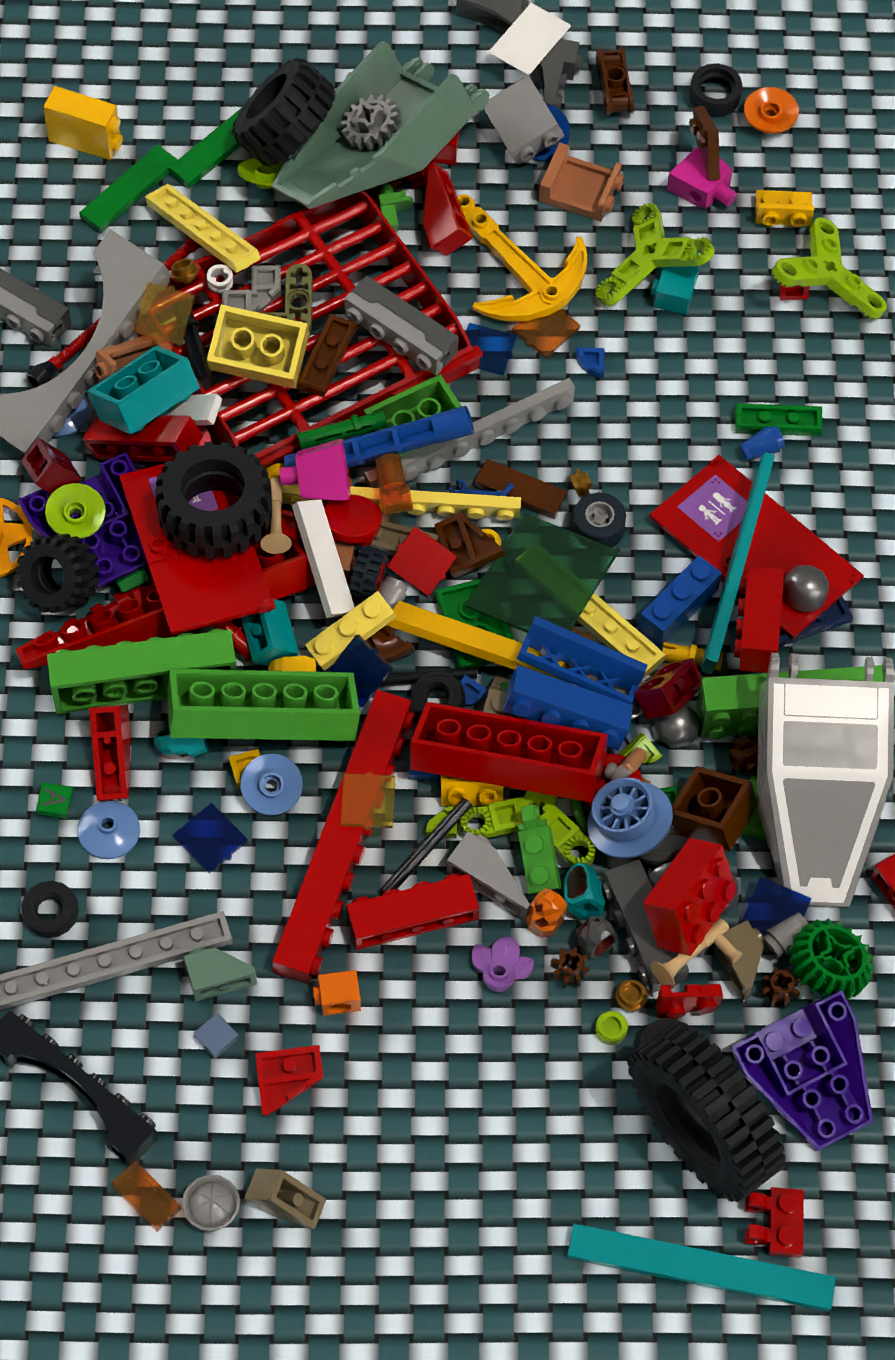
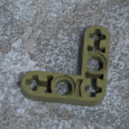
(293, 292)

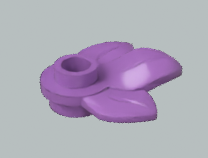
(501, 959)

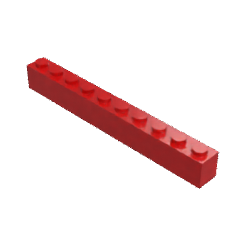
(340, 845)

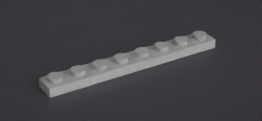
(485, 431)
(112, 960)

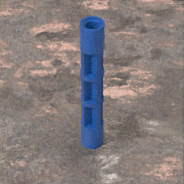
(404, 437)

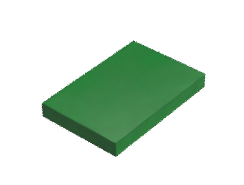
(452, 604)

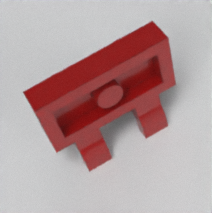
(785, 1221)

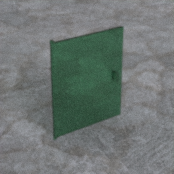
(544, 576)

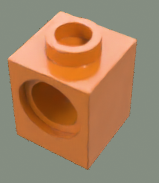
(338, 993)

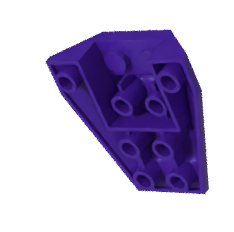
(117, 540)
(811, 1070)

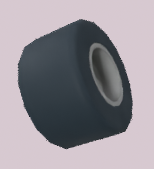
(600, 518)

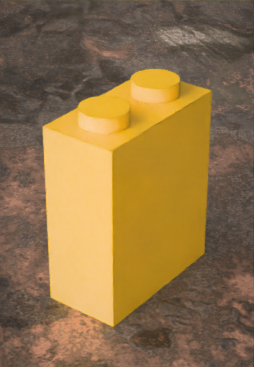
(82, 123)

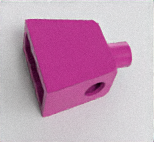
(692, 184)
(320, 472)

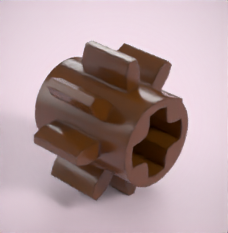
(744, 755)
(573, 960)
(785, 980)

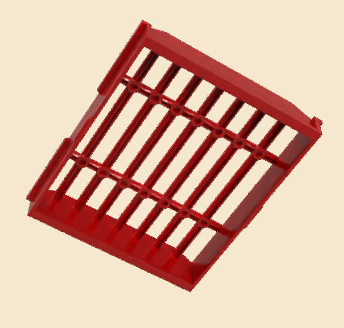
(286, 234)

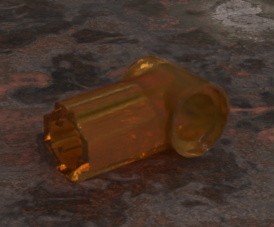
(394, 491)

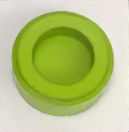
(611, 1028)

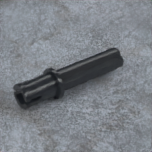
(196, 350)

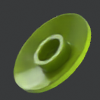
(259, 174)
(72, 499)

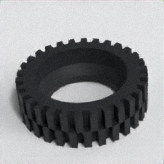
(706, 1111)

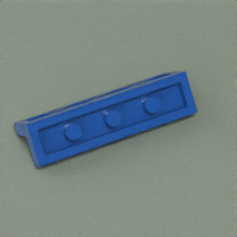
(583, 658)

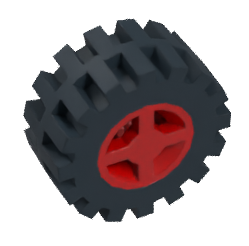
(368, 572)

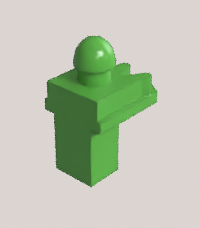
(391, 202)

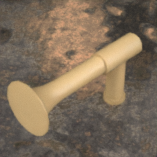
(276, 541)
(666, 972)

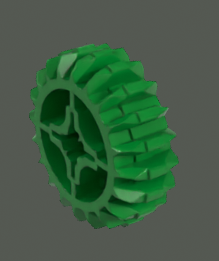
(837, 959)

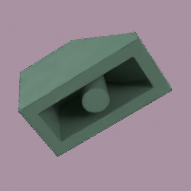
(217, 973)

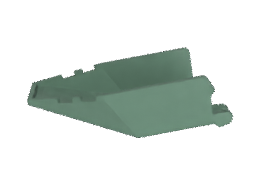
(430, 117)

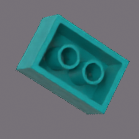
(143, 389)

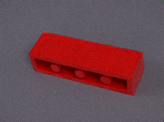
(155, 442)
(761, 618)
(412, 911)

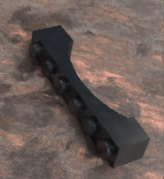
(128, 1132)

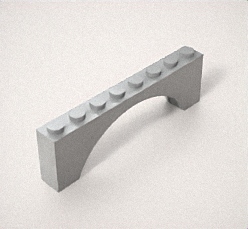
(45, 408)

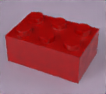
(690, 896)

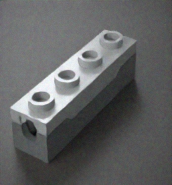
(32, 311)
(401, 325)

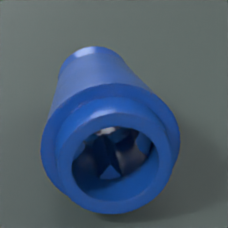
(766, 440)

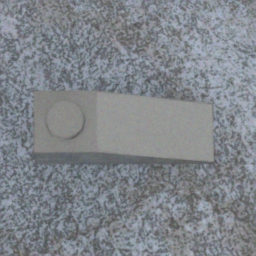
(488, 873)

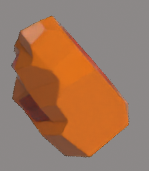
(546, 913)

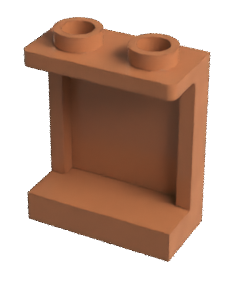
(580, 185)
(117, 356)

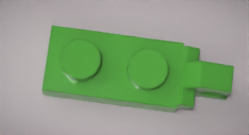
(538, 851)

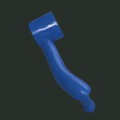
(462, 489)

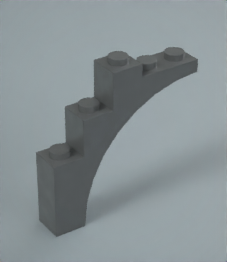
(555, 67)

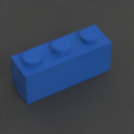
(679, 601)

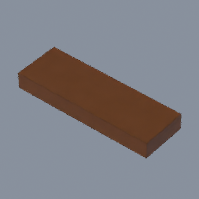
(326, 355)
(533, 492)

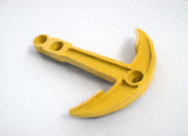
(532, 277)

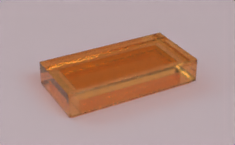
(146, 1196)

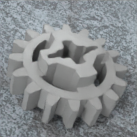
(371, 122)

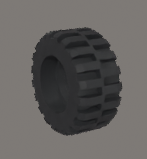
(284, 112)
(209, 469)

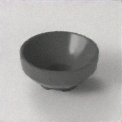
(665, 851)

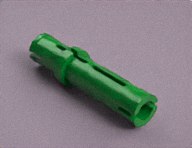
(341, 430)

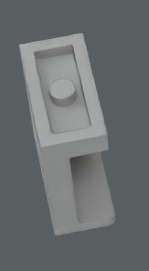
(523, 120)

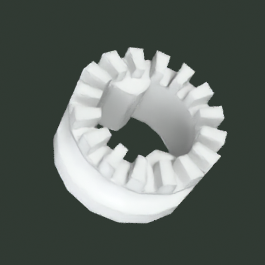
(219, 270)

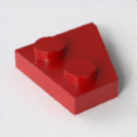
(693, 998)
(286, 1075)

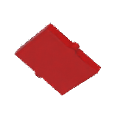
(422, 561)

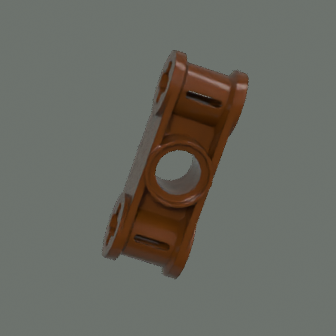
(614, 81)

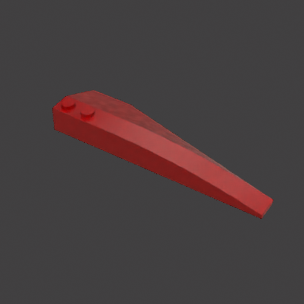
(139, 614)

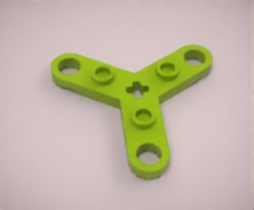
(667, 252)
(826, 268)
(505, 816)

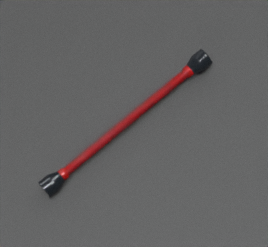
(47, 370)

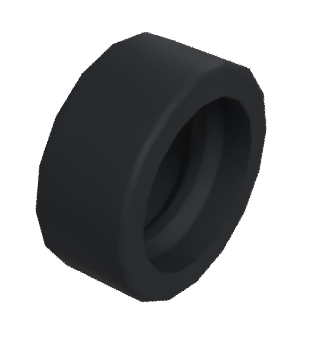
(721, 74)

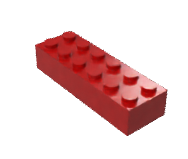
(508, 751)

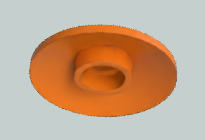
(771, 102)

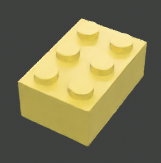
(258, 346)

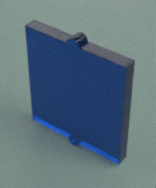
(494, 344)
(367, 666)
(210, 838)
(773, 904)

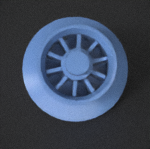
(629, 818)

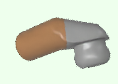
(627, 767)

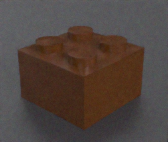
(713, 807)

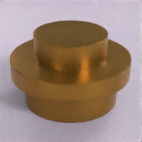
(184, 271)
(581, 482)
(631, 995)

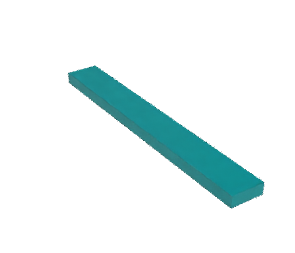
(737, 563)
(702, 1267)

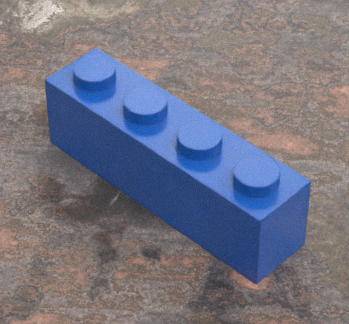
(566, 704)

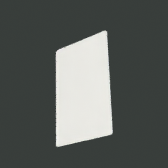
(529, 39)

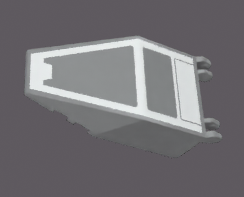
(823, 775)

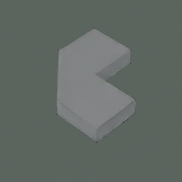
(265, 290)

